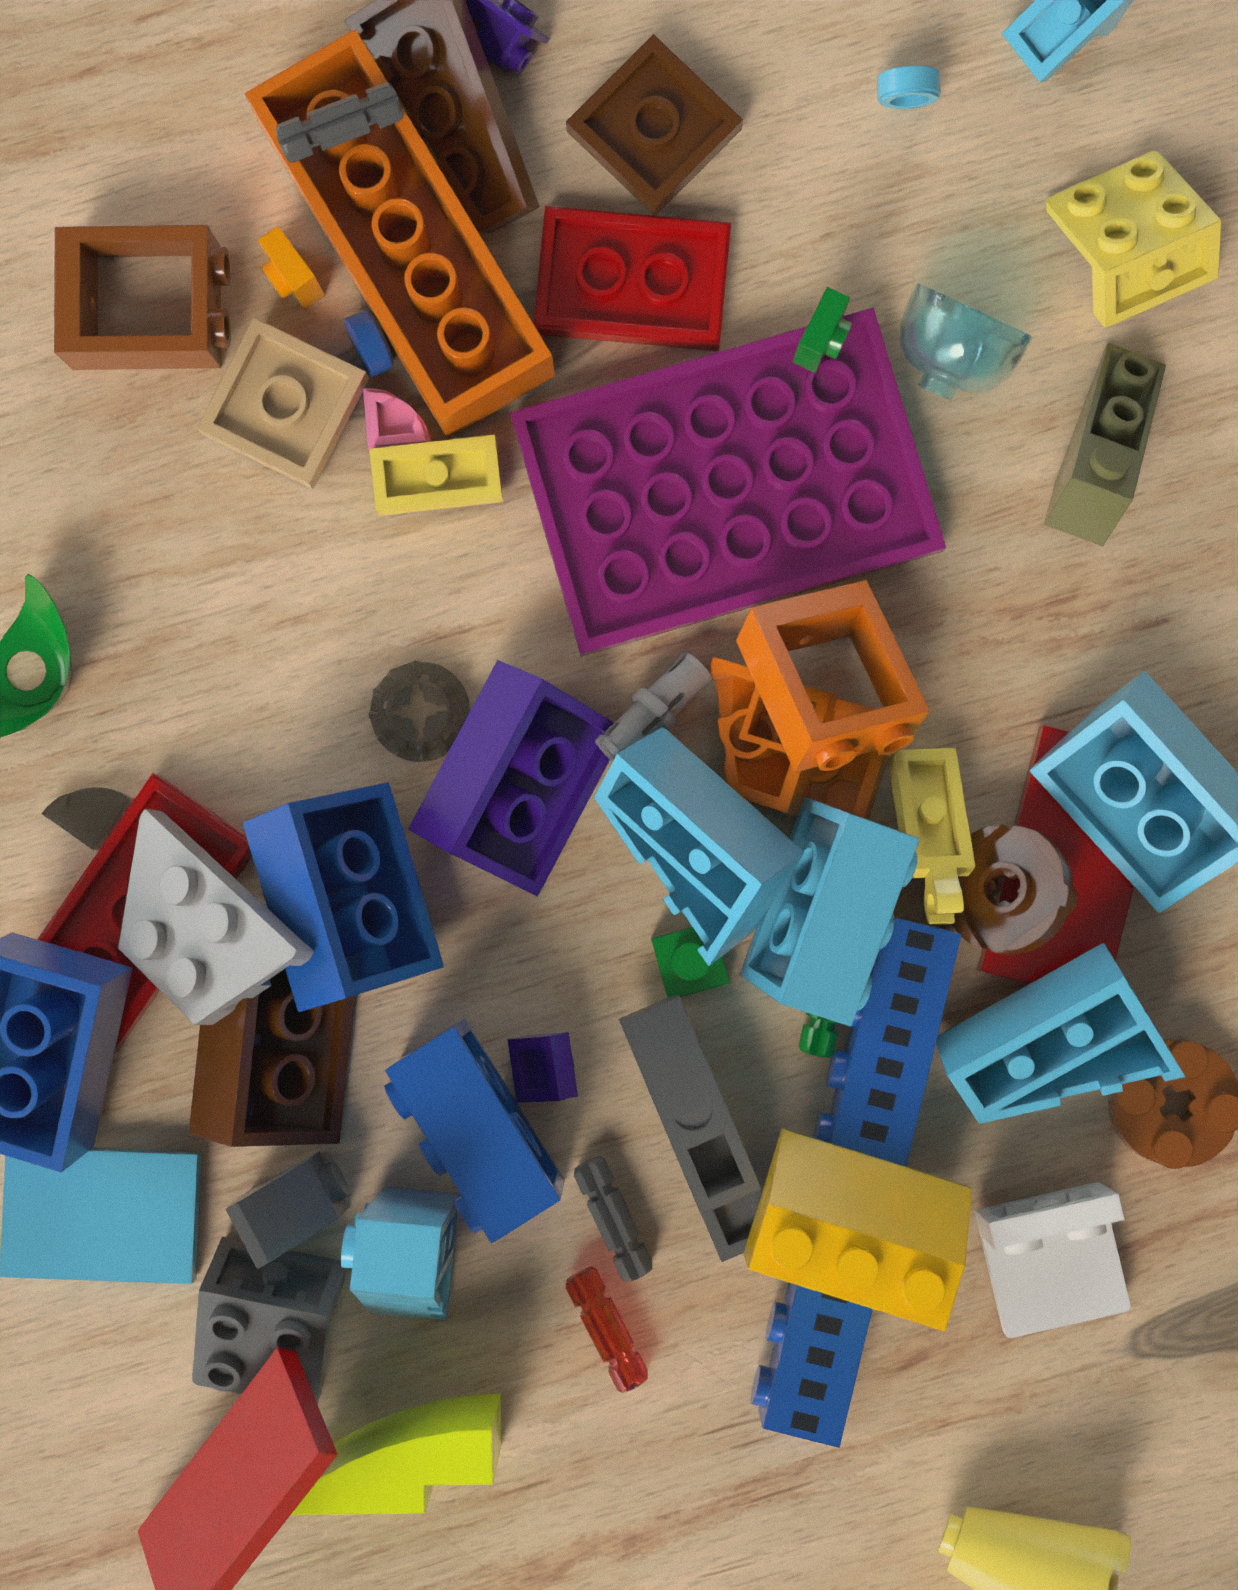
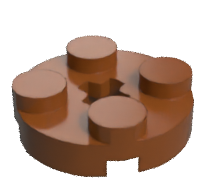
(1199, 1132)

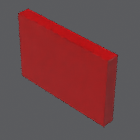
(632, 278)

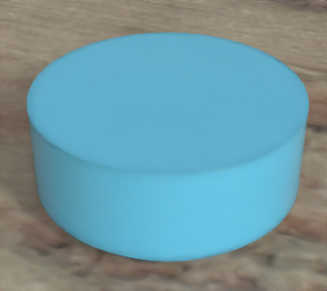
(908, 87)

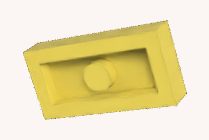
(436, 475)

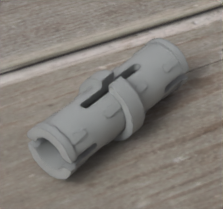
(656, 705)

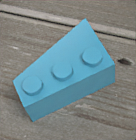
(699, 837)
(1054, 1041)
(403, 1253)

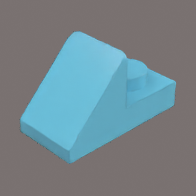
(1058, 29)

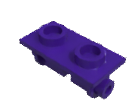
(506, 32)

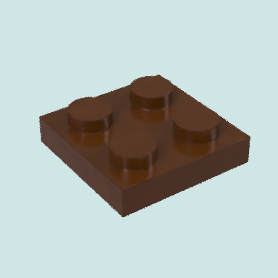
(654, 125)

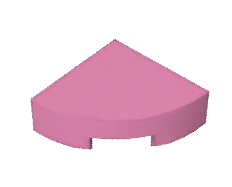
(391, 420)

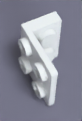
(1054, 1258)

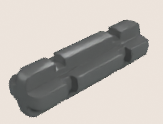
(339, 122)
(613, 1219)

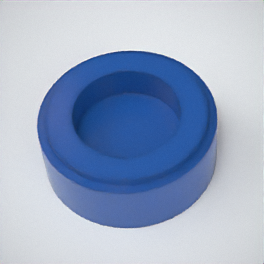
(369, 342)

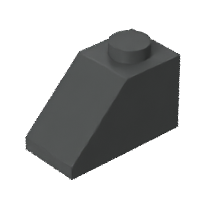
(289, 1208)

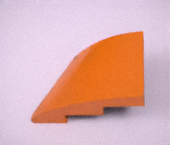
(757, 760)

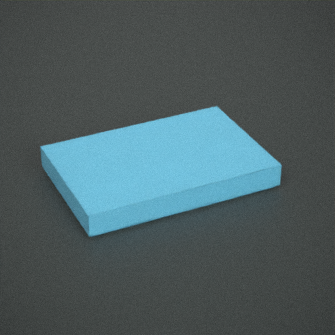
(104, 1217)

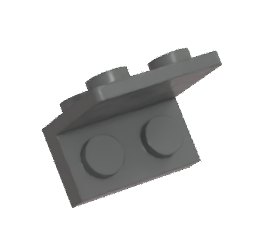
(254, 1311)

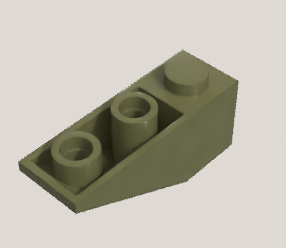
(1106, 446)

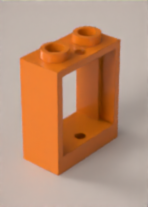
(816, 619)

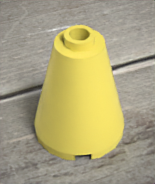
(1032, 1553)

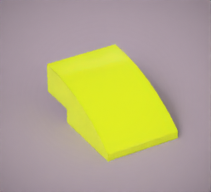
(403, 1455)

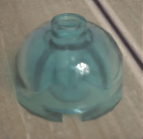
(958, 344)

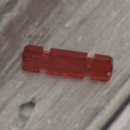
(607, 1329)

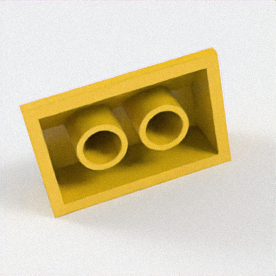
(861, 1229)

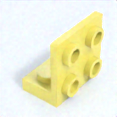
(1140, 235)

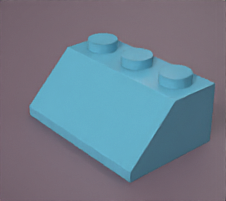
(1148, 792)
(831, 913)

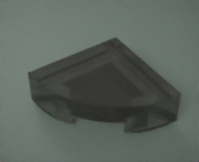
(89, 813)

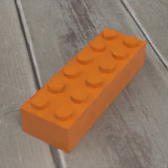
(408, 245)

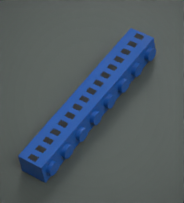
(874, 1112)

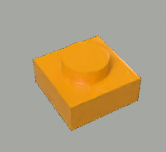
(288, 270)

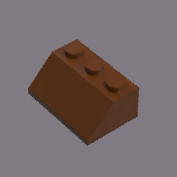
(272, 1072)

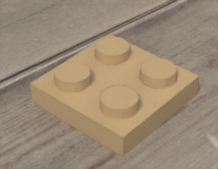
(283, 403)

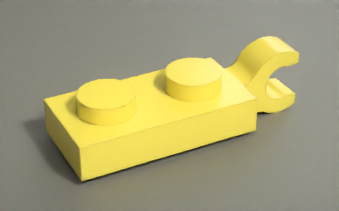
(933, 808)

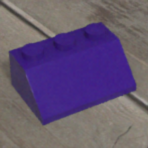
(515, 778)

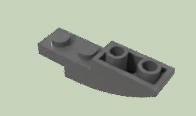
(696, 1121)

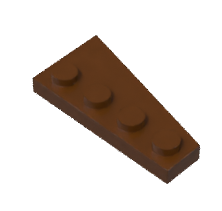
(452, 100)

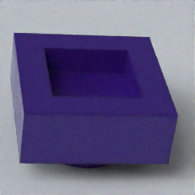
(542, 1067)

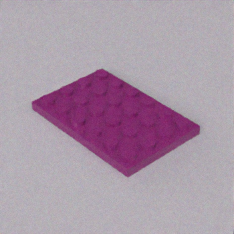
(725, 484)

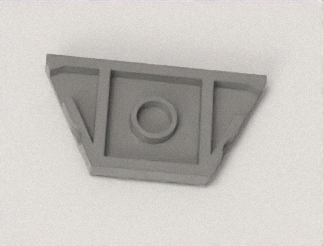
(198, 926)

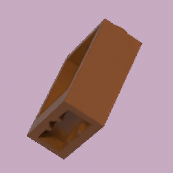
(77, 298)

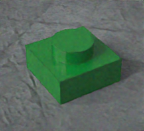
(825, 331)
(683, 966)

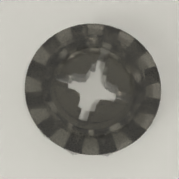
(397, 691)

